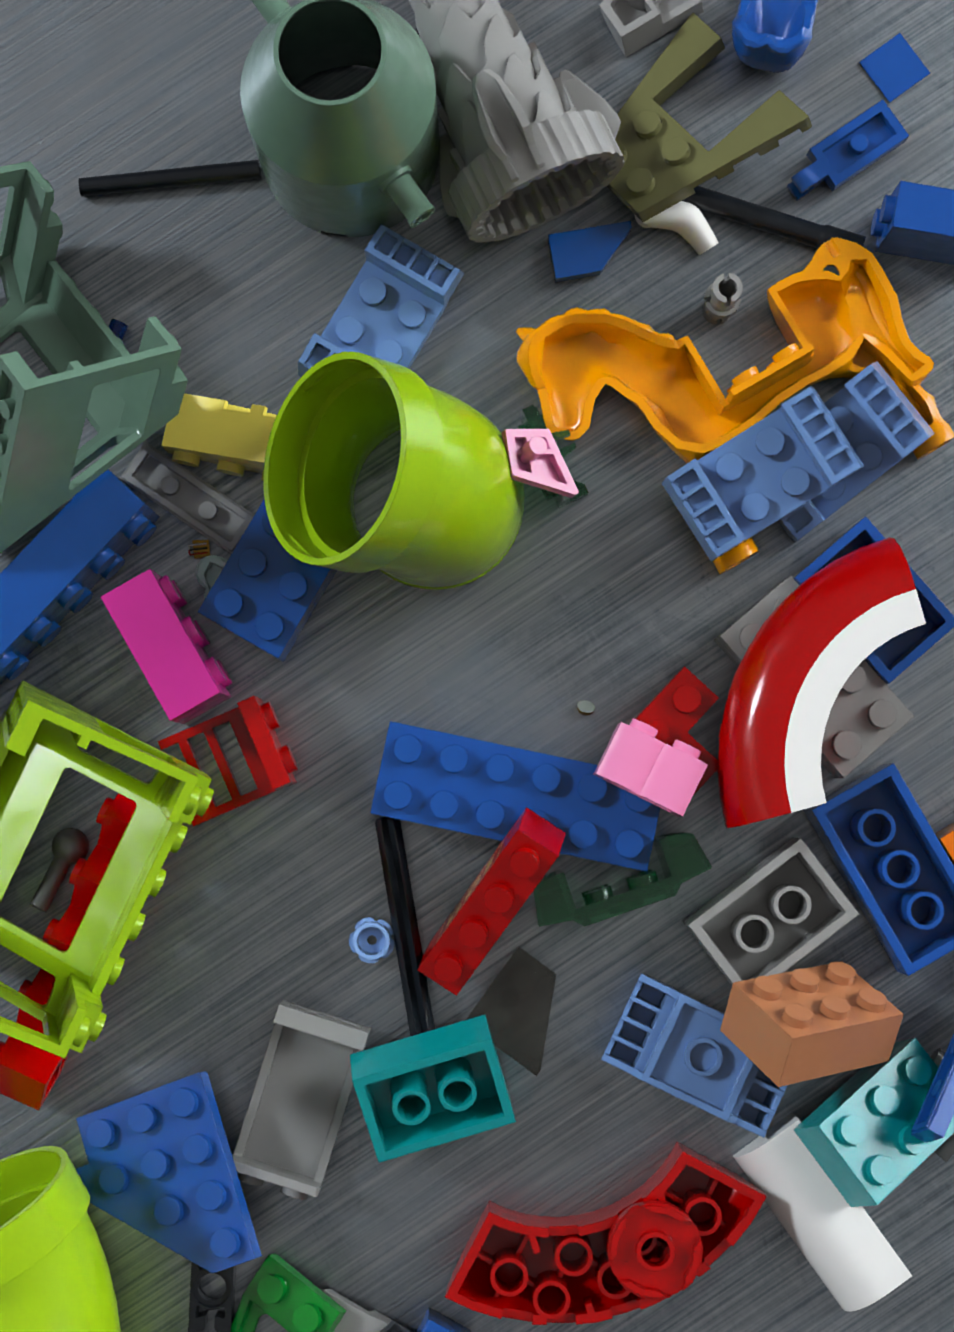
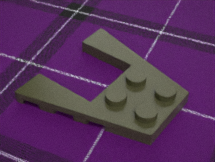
(661, 156)

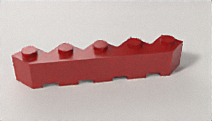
(25, 1070)

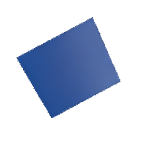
(894, 67)

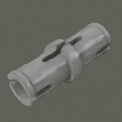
(722, 298)

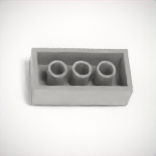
(864, 710)

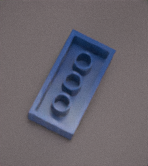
(891, 865)

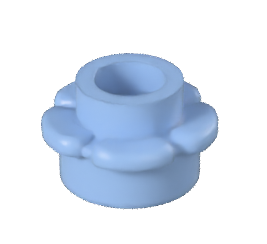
(372, 952)

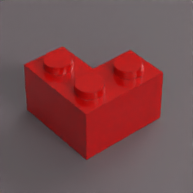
(677, 710)

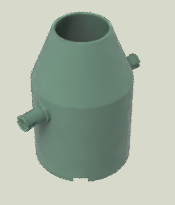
(350, 158)

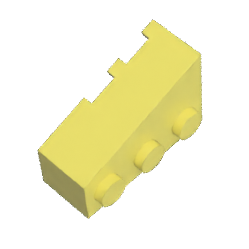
(219, 434)

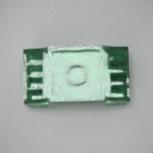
(680, 861)

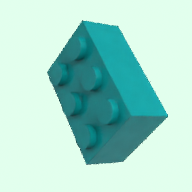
(431, 1088)
(866, 1126)

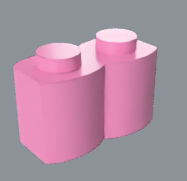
(651, 768)

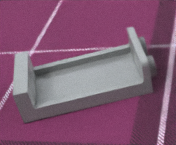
(298, 1100)

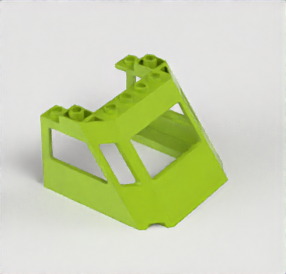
(36, 746)

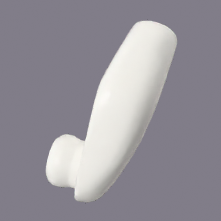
(686, 221)

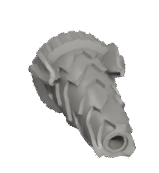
(516, 137)

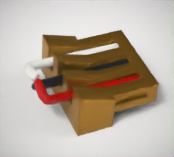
(200, 548)

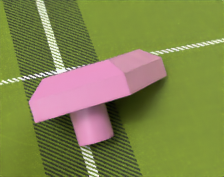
(537, 461)

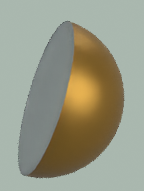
(585, 707)

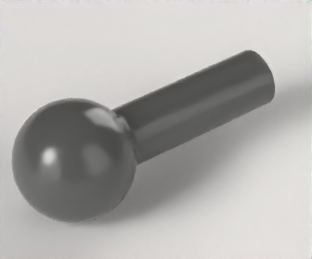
(67, 848)

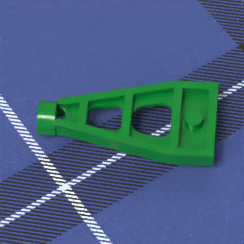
(287, 1299)

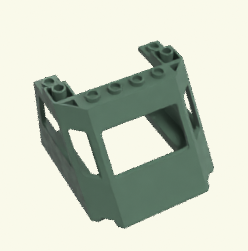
(92, 371)

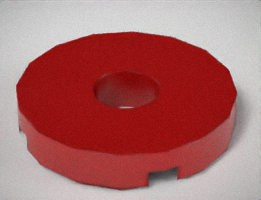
(659, 1278)

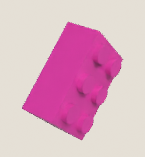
(168, 646)

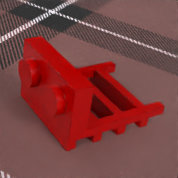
(266, 758)

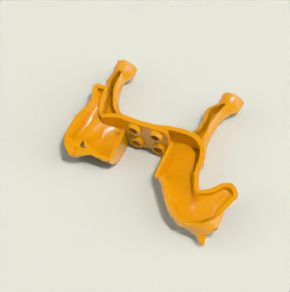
(827, 319)

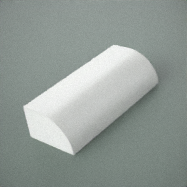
(832, 1236)

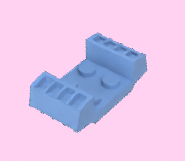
(388, 304)
(881, 431)
(762, 474)
(682, 1051)

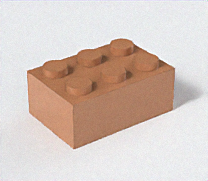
(811, 1022)

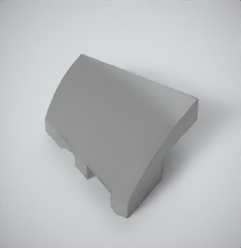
(644, 21)

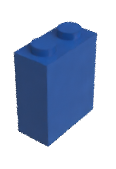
(916, 223)

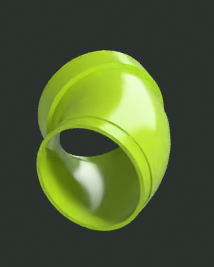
(452, 491)
(50, 1250)

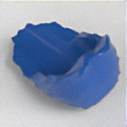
(773, 32)

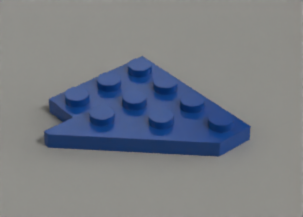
(170, 1173)

